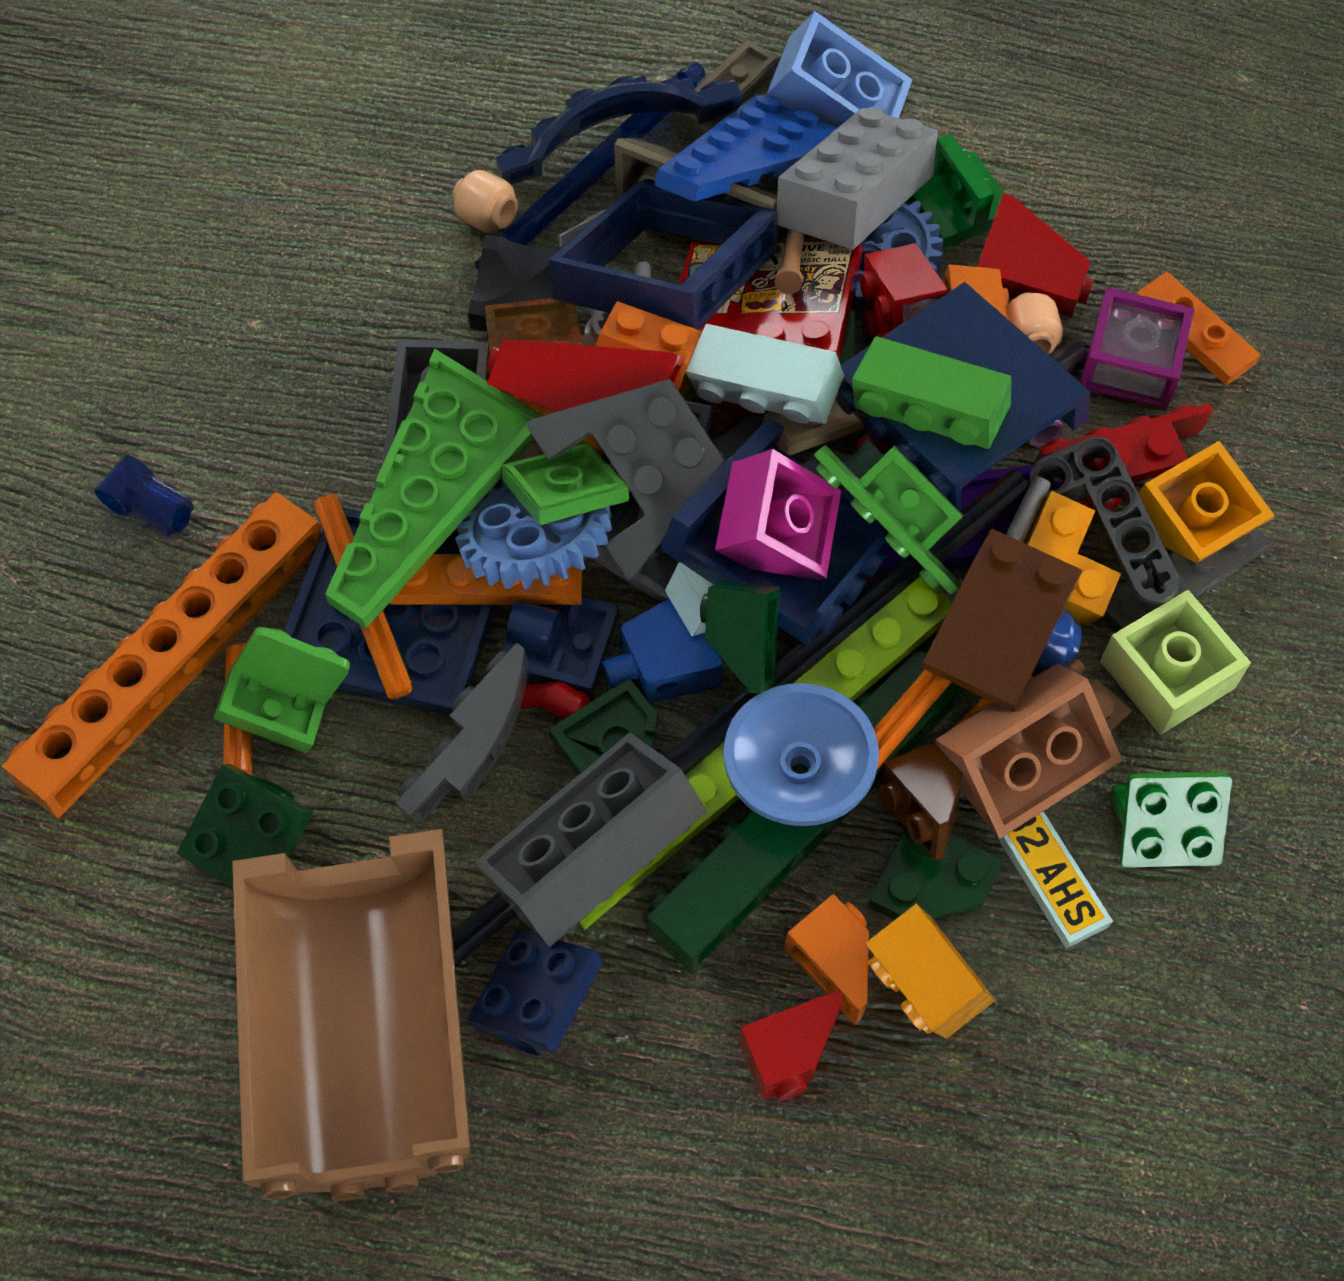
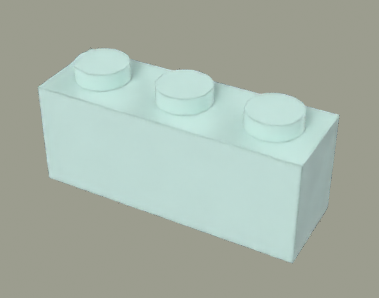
(765, 374)

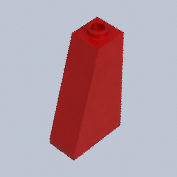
(573, 374)

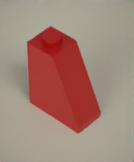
(1035, 258)

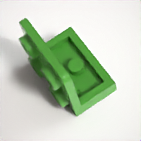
(280, 688)

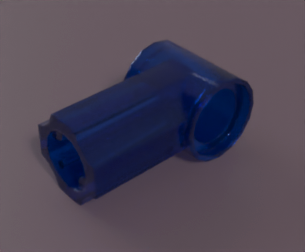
(135, 490)

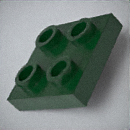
(242, 821)

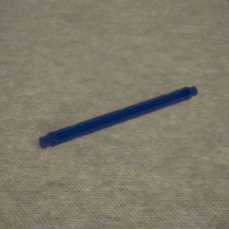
(586, 171)

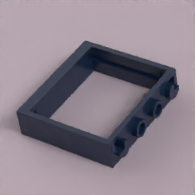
(742, 229)

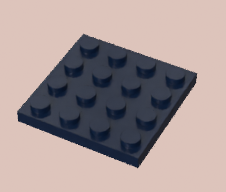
(434, 641)

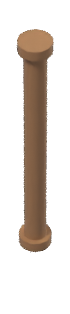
(789, 278)

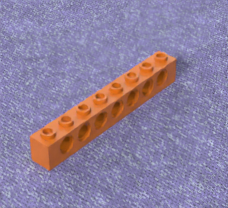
(163, 675)

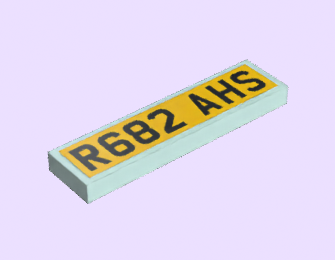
(1055, 881)

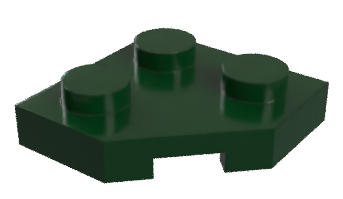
(603, 723)
(939, 887)

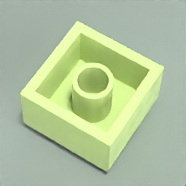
(1174, 661)

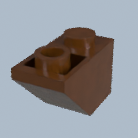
(923, 795)

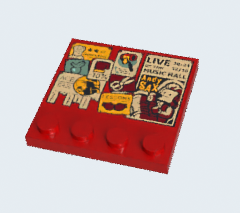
(809, 317)

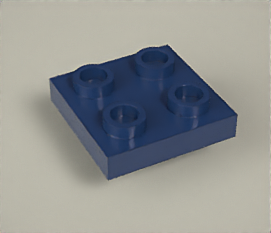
(563, 640)
(535, 992)

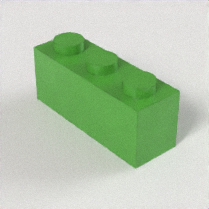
(932, 392)

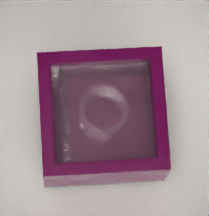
(1137, 348)

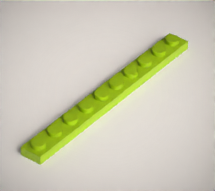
(846, 669)

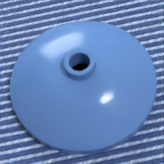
(804, 728)

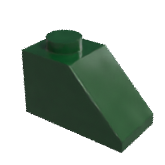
(743, 629)

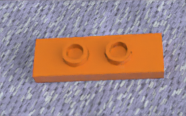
(1209, 337)

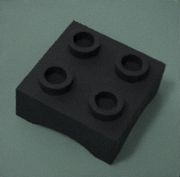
(509, 275)

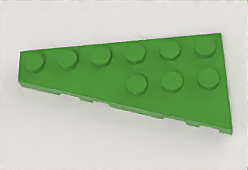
(429, 483)

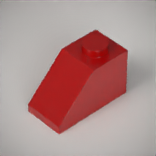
(789, 1045)

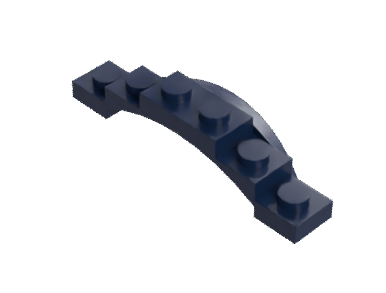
(621, 98)

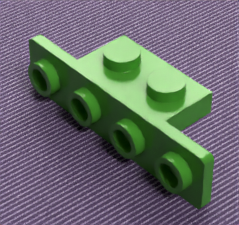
(904, 505)

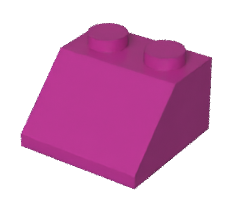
(778, 517)

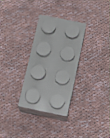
(856, 177)

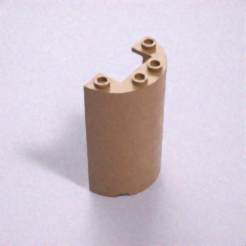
(348, 1023)

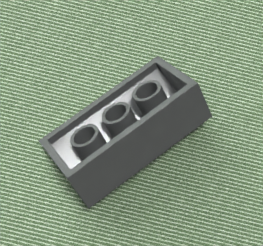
(591, 837)

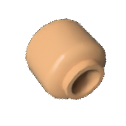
(484, 201)
(1037, 318)

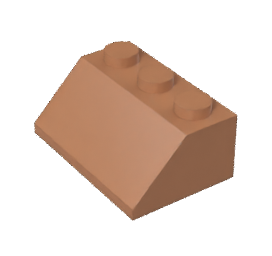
(1033, 755)

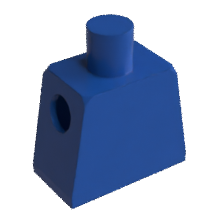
(663, 656)

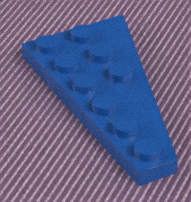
(746, 144)

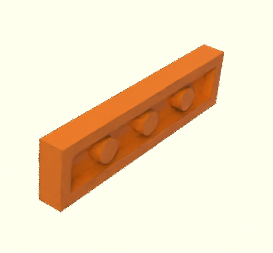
(448, 582)

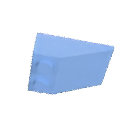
(835, 75)

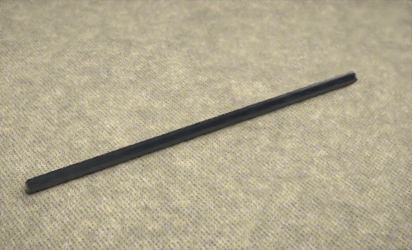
(708, 736)

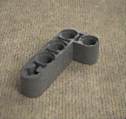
(1116, 526)

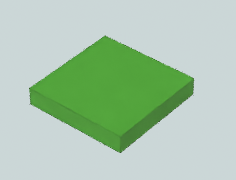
(566, 486)

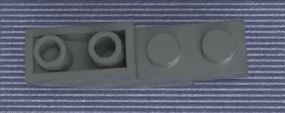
(485, 723)

